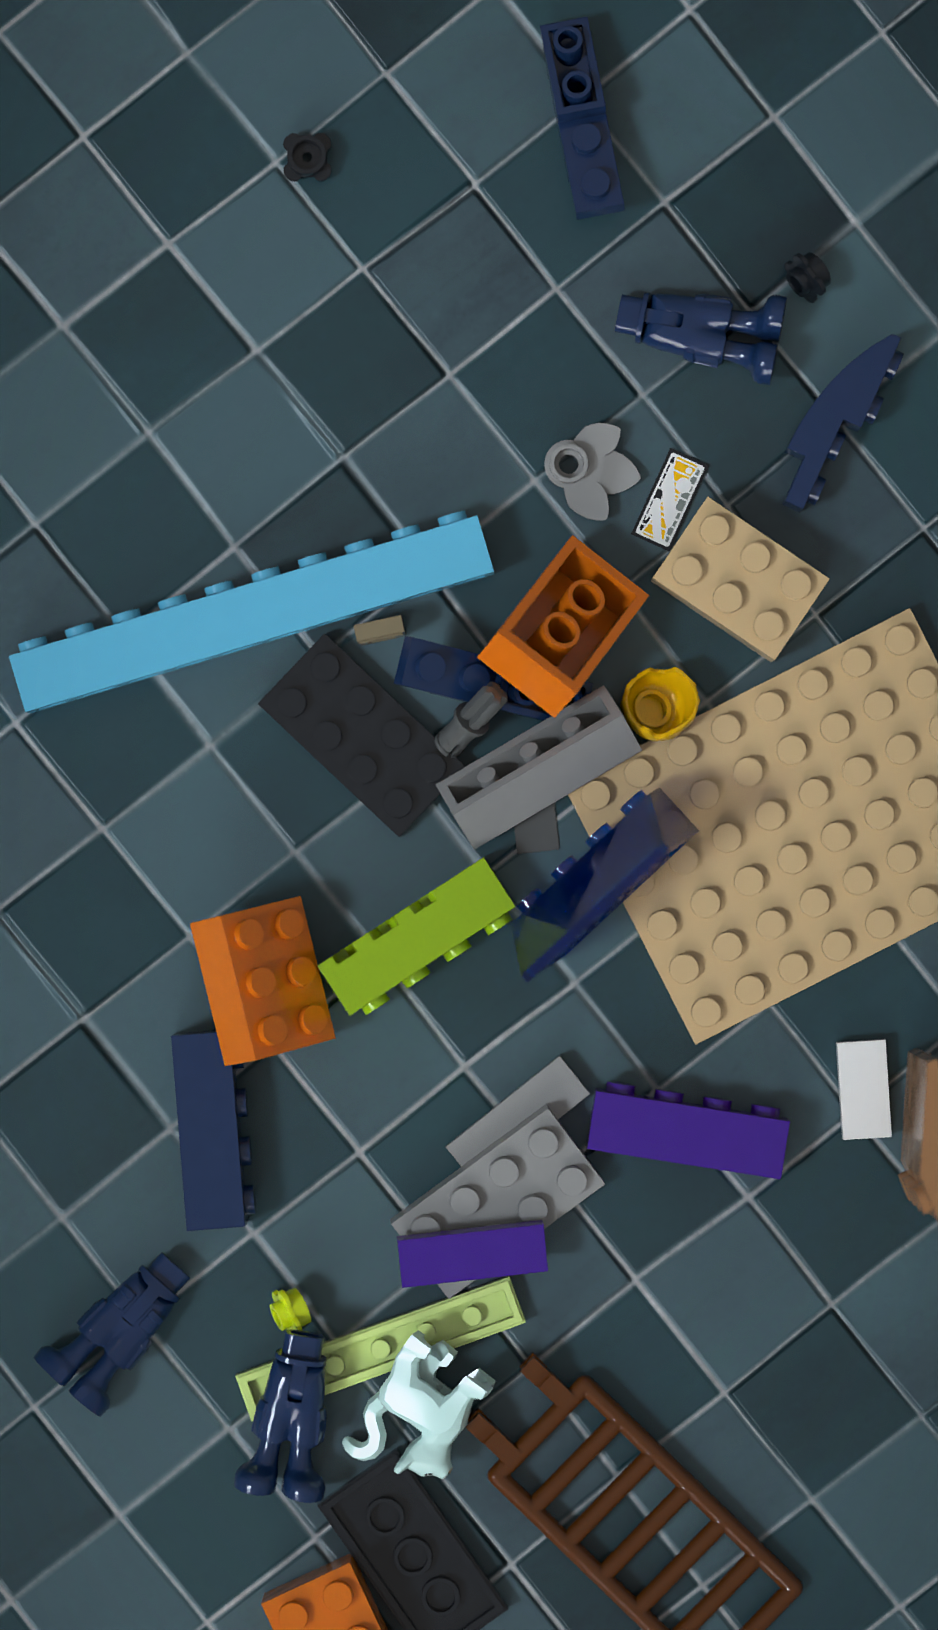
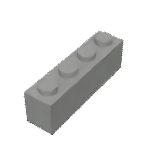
(539, 767)

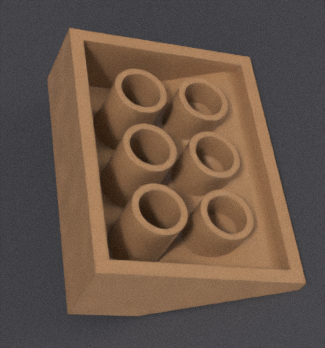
(920, 1132)

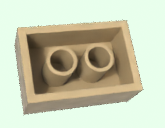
(740, 579)

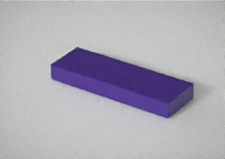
(472, 1253)

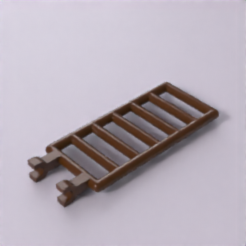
(652, 1454)

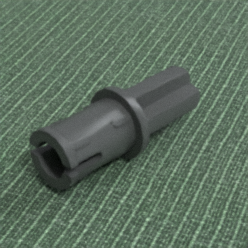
(470, 720)

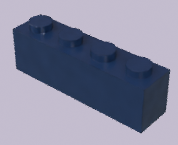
(211, 1134)

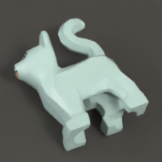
(425, 1403)

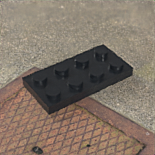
(360, 734)

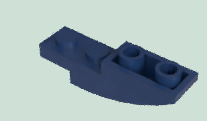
(581, 118)
(845, 402)
(461, 675)

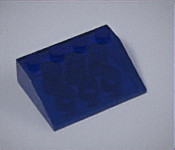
(599, 881)

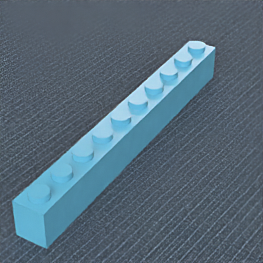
(251, 614)

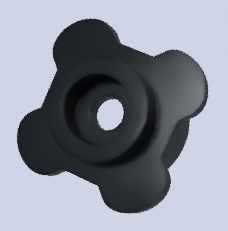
(299, 145)
(807, 276)

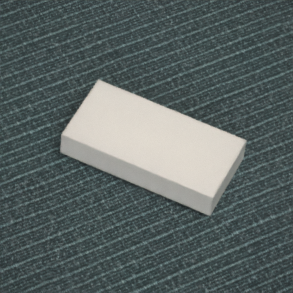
(863, 1089)

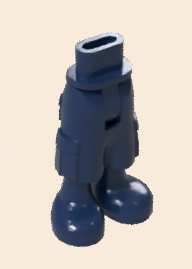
(698, 328)
(121, 1326)
(291, 1412)

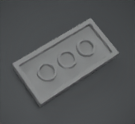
(519, 1178)

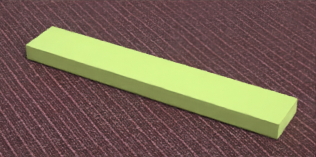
(374, 1348)

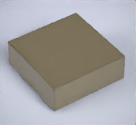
(379, 630)

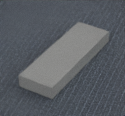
(551, 1085)

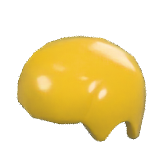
(660, 702)

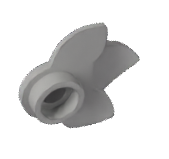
(598, 473)

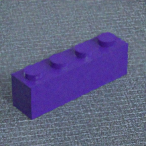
(688, 1132)

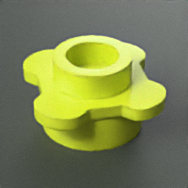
(289, 1310)

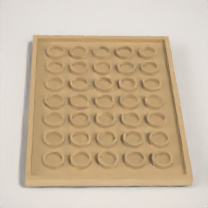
(808, 826)

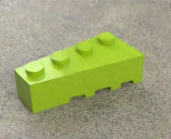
(416, 937)

